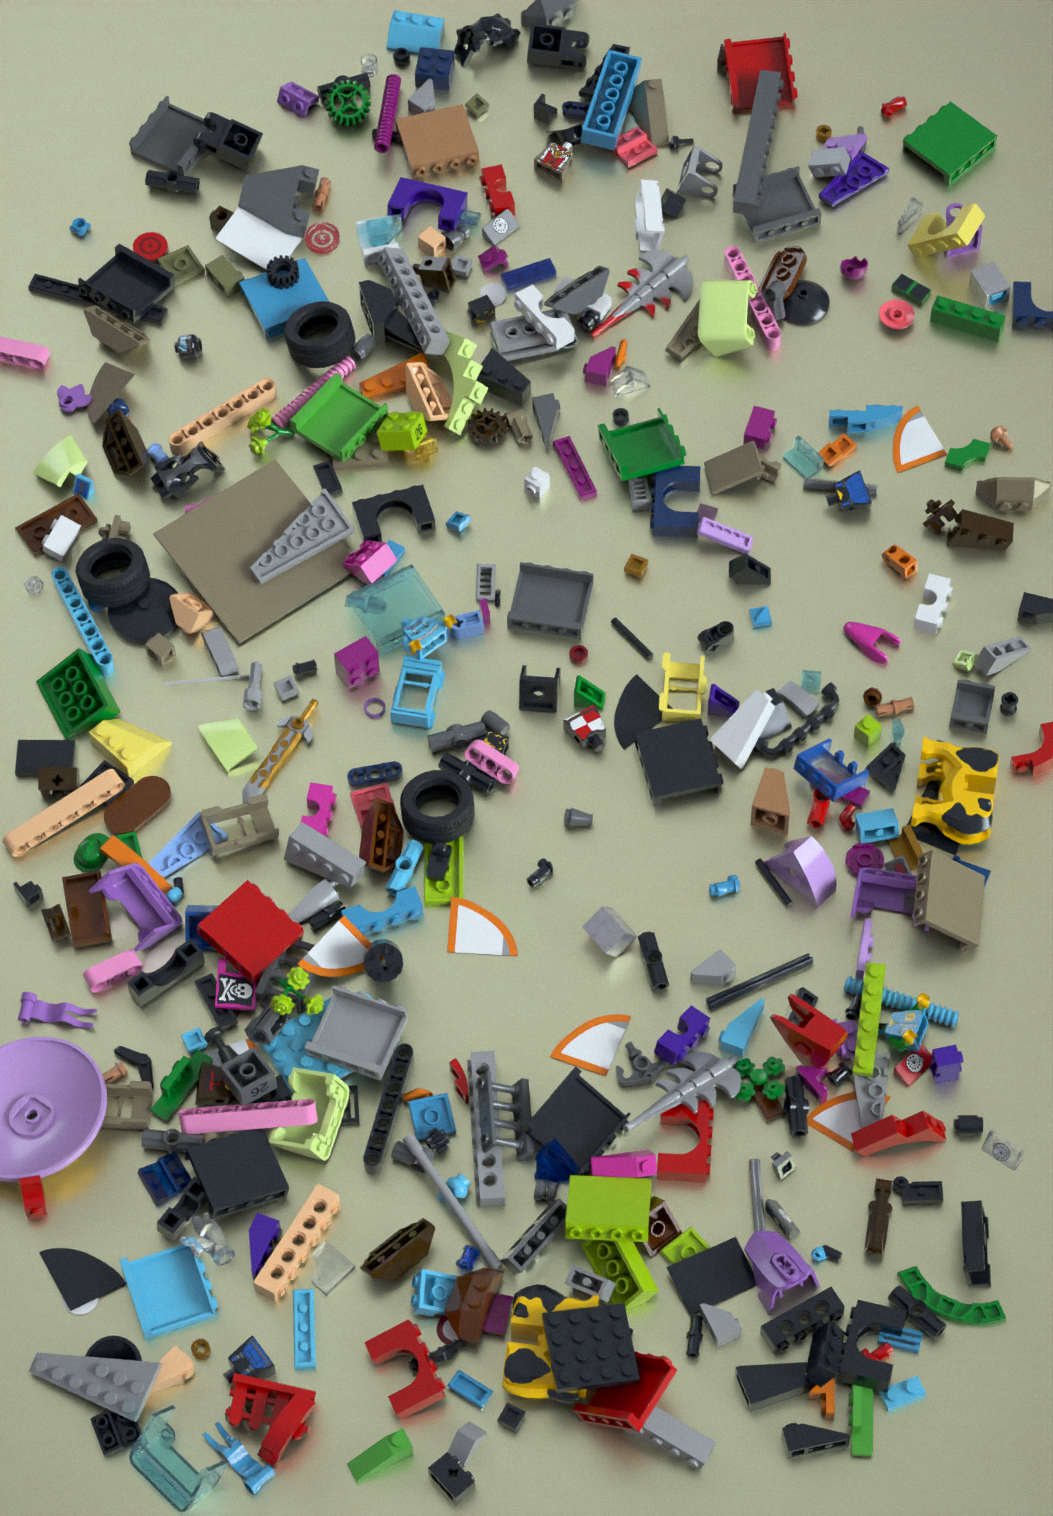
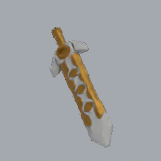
(294, 729)

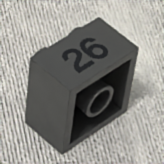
(248, 1076)

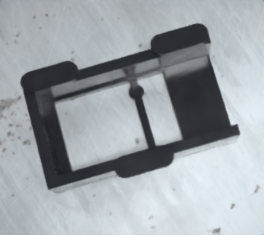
(974, 1235)

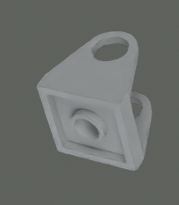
(691, 182)

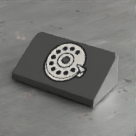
(781, 1218)

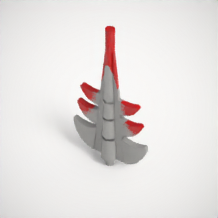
(665, 274)

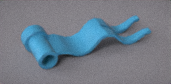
(241, 1461)

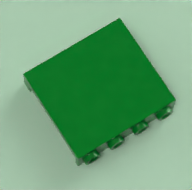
(951, 141)
(642, 447)

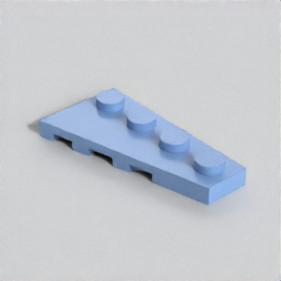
(185, 847)

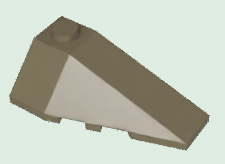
(650, 111)

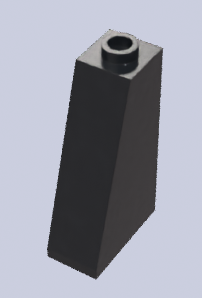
(772, 1383)

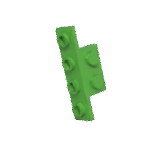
(861, 1420)

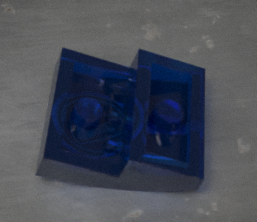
(165, 1178)

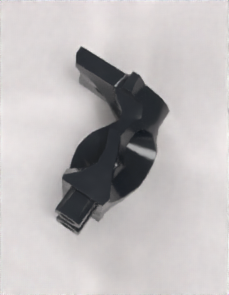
(497, 31)

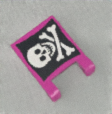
(233, 990)

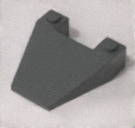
(273, 194)

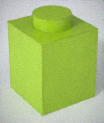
(867, 731)

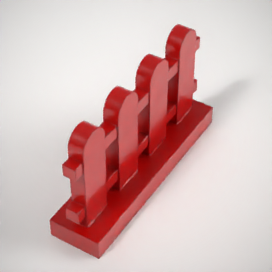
(262, 1393)

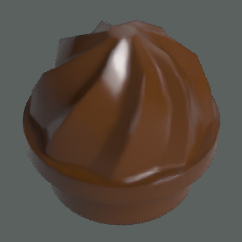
(872, 696)

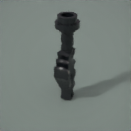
(442, 1353)

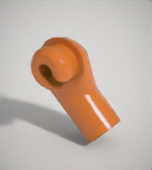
(417, 1093)

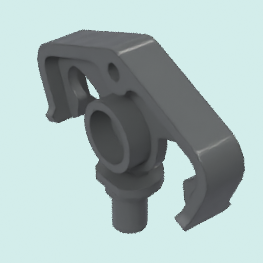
(643, 1069)

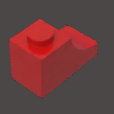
(33, 1196)

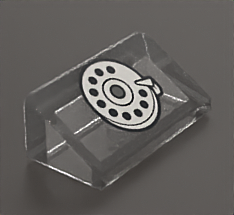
(1003, 1150)

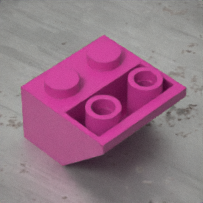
(370, 561)

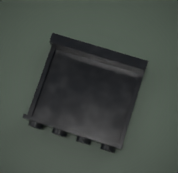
(128, 284)
(677, 760)
(577, 1119)
(237, 1172)

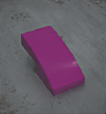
(499, 1314)

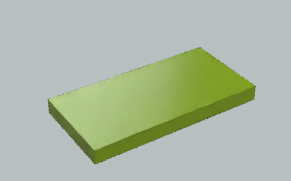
(440, 893)

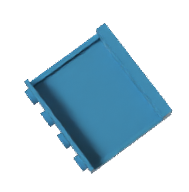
(276, 305)

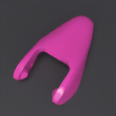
(866, 636)

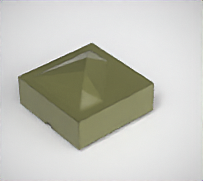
(477, 105)

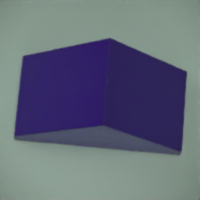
(721, 703)

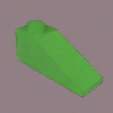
(381, 1455)

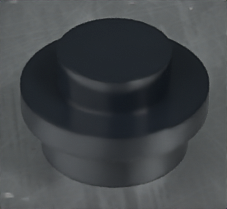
(401, 56)

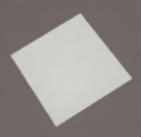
(256, 238)

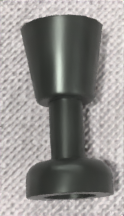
(215, 1036)

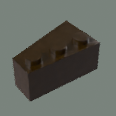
(979, 532)

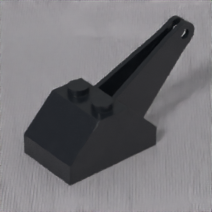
(384, 317)

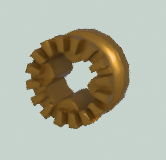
(823, 137)
(202, 1342)

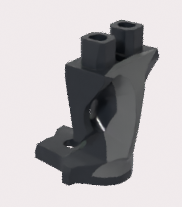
(174, 478)

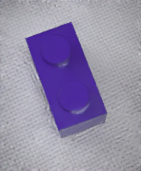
(946, 1064)

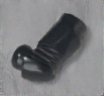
(540, 874)

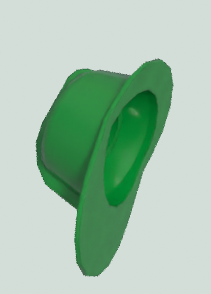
(88, 853)

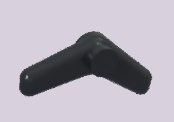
(141, 1060)

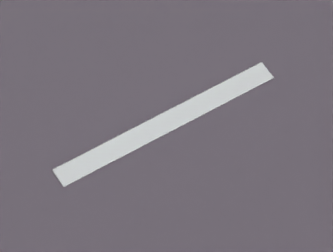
(206, 680)

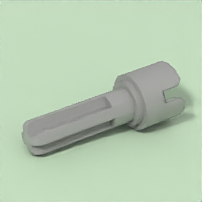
(253, 695)

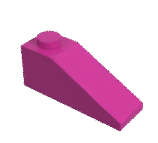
(625, 1164)

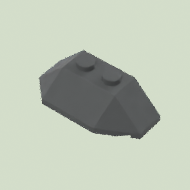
(548, 12)
(580, 292)

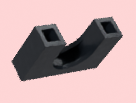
(412, 500)
(869, 1319)

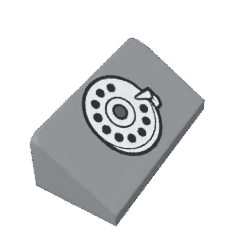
(500, 227)

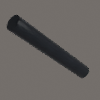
(632, 638)
(773, 882)

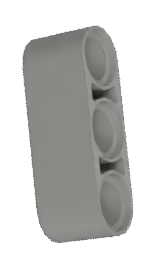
(220, 651)

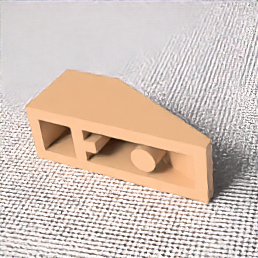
(174, 1370)

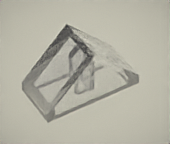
(629, 381)

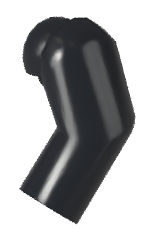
(433, 296)

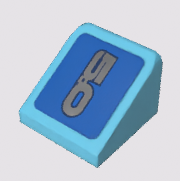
(83, 486)

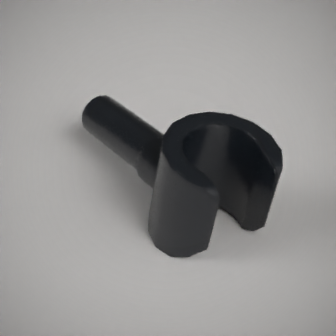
(675, 141)

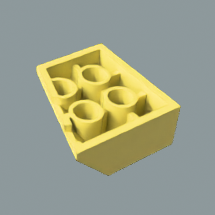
(126, 744)

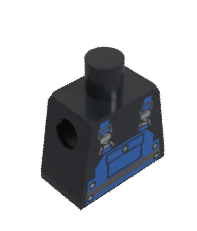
(249, 1361)

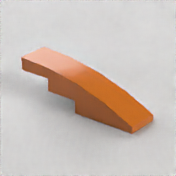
(123, 856)

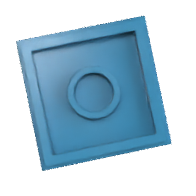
(430, 1114)

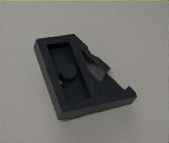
(887, 766)

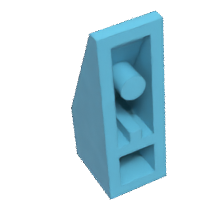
(740, 1030)

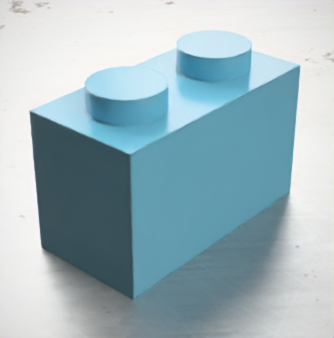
(877, 825)

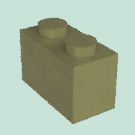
(224, 276)

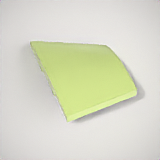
(61, 460)
(229, 741)

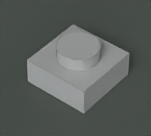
(462, 265)
(286, 688)

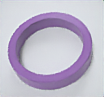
(374, 700)

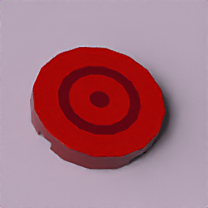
(151, 246)

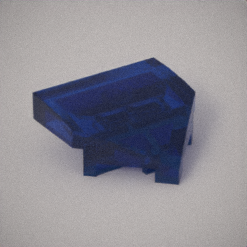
(554, 1163)

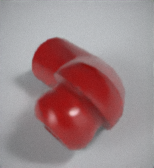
(845, 817)

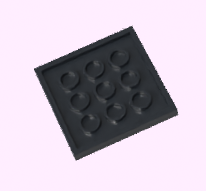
(590, 1348)

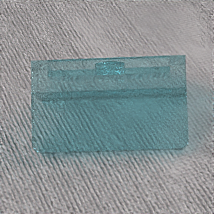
(804, 458)

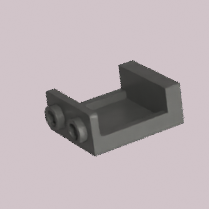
(972, 706)

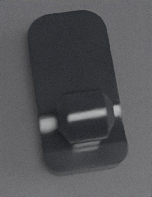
(439, 861)

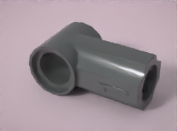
(774, 297)
(402, 1153)

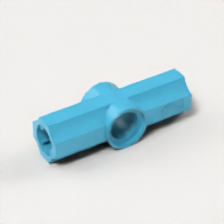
(407, 859)

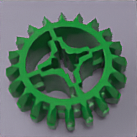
(336, 93)

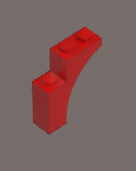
(895, 1131)

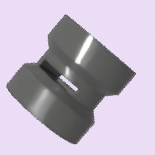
(540, 1190)

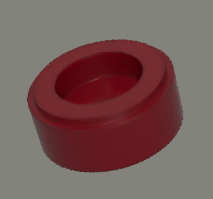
(578, 654)

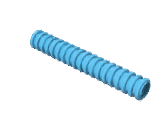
(905, 1002)

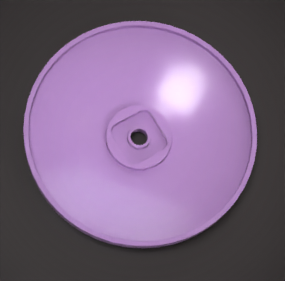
(65, 1093)

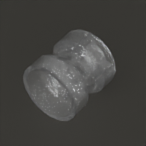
(369, 65)

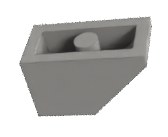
(423, 99)
(714, 970)
(720, 1324)

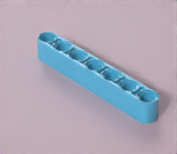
(79, 614)

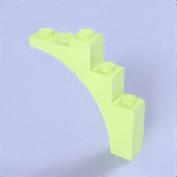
(466, 388)

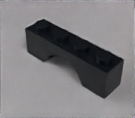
(183, 961)

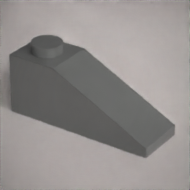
(546, 415)

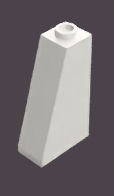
(744, 727)

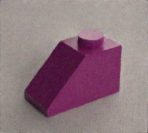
(600, 367)

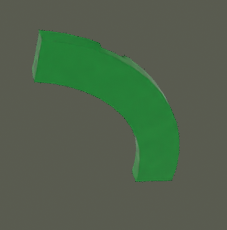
(949, 1308)

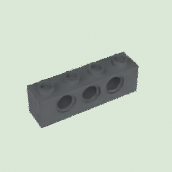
(535, 1237)

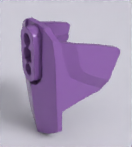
(776, 1266)

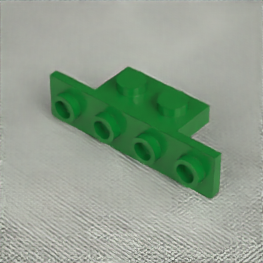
(179, 1084)

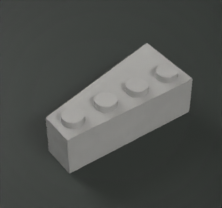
(323, 856)
(675, 1438)

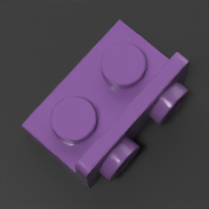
(296, 98)
(849, 1046)

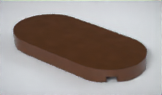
(785, 268)
(137, 805)

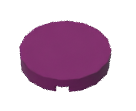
(863, 856)

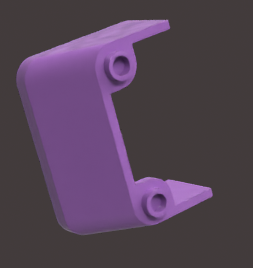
(882, 890)
(142, 900)

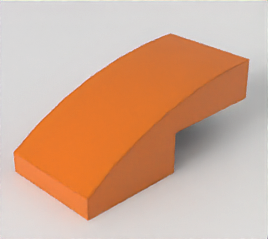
(837, 450)

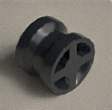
(588, 321)

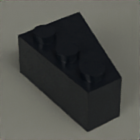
(504, 379)

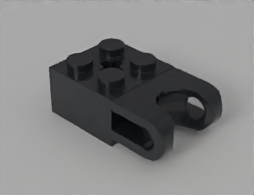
(556, 46)
(229, 140)

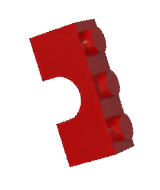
(493, 180)

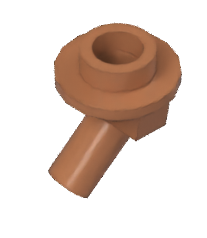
(999, 434)

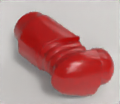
(894, 105)
(879, 1354)

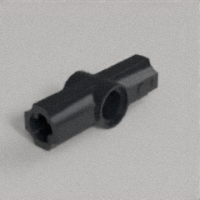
(361, 79)
(172, 181)
(468, 772)
(651, 952)
(796, 1106)
(926, 1321)

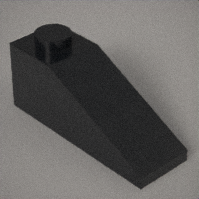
(1035, 609)
(809, 1439)

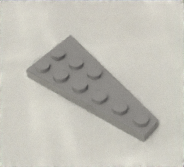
(307, 535)

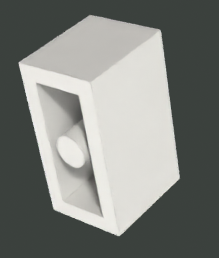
(61, 538)

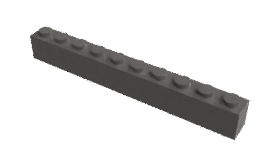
(757, 142)

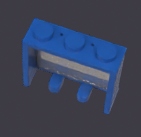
(828, 772)

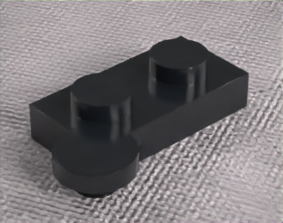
(918, 1192)

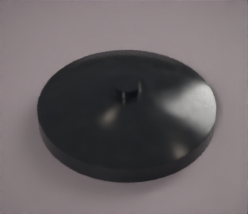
(146, 615)

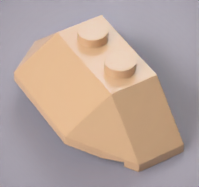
(427, 392)

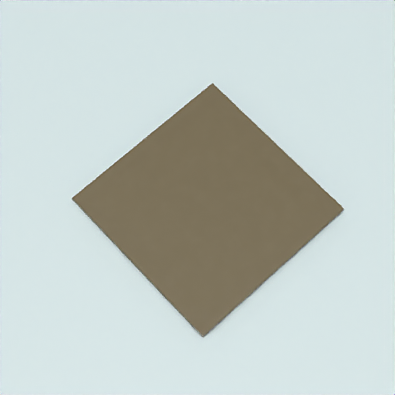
(230, 533)

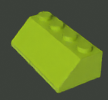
(624, 1266)

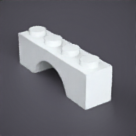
(556, 331)

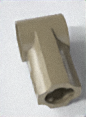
(518, 423)

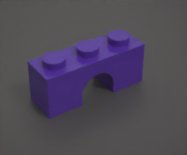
(674, 1046)

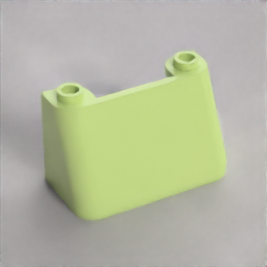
(724, 315)
(330, 1101)

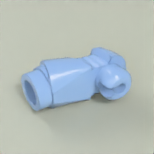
(157, 453)

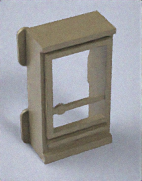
(258, 809)
(142, 1103)

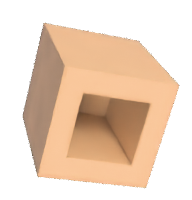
(431, 242)

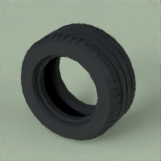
(314, 318)
(119, 589)
(437, 785)

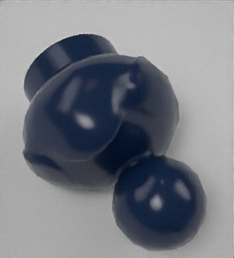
(118, 404)

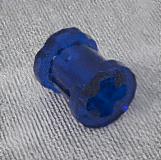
(468, 1258)

